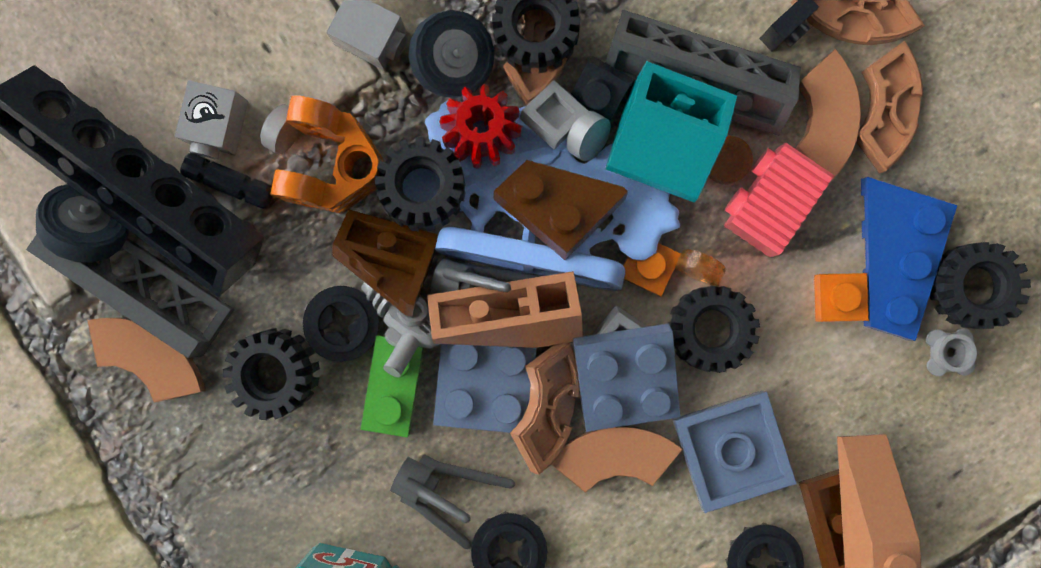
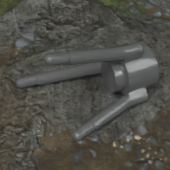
(464, 275)
(417, 487)

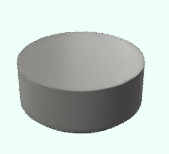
(276, 132)
(588, 135)

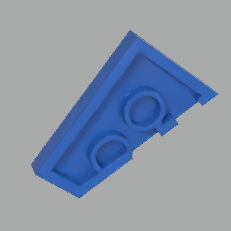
(902, 254)

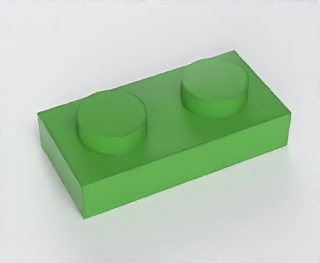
(391, 398)

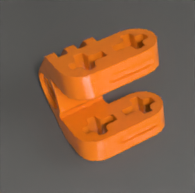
(328, 123)

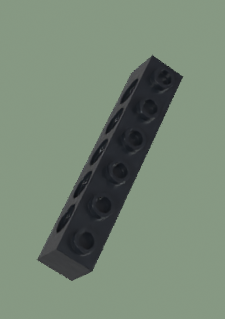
(127, 180)

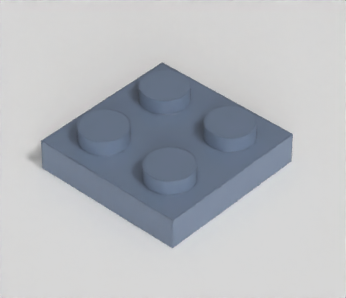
(627, 377)
(482, 387)
(734, 451)

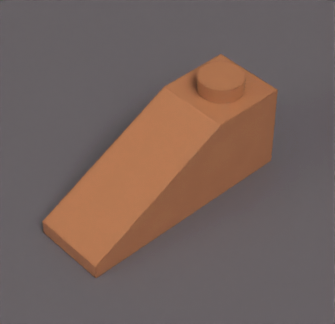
(530, 315)
(874, 506)

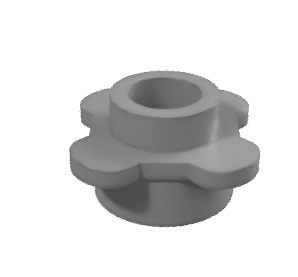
(964, 352)

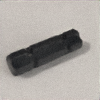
(226, 180)

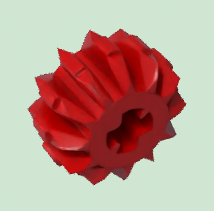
(478, 108)

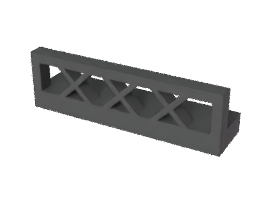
(759, 100)
(138, 303)

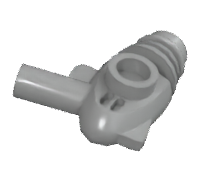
(404, 331)

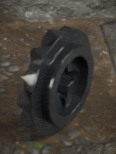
(320, 315)
(512, 528)
(778, 542)

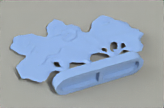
(644, 212)

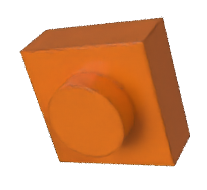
(652, 272)
(841, 297)

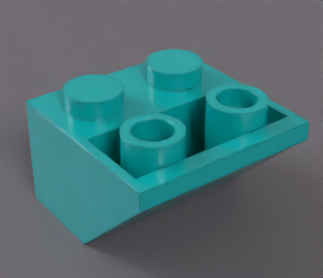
(671, 131)

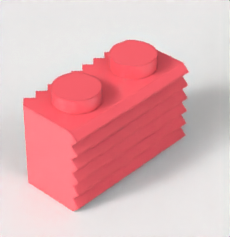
(777, 199)

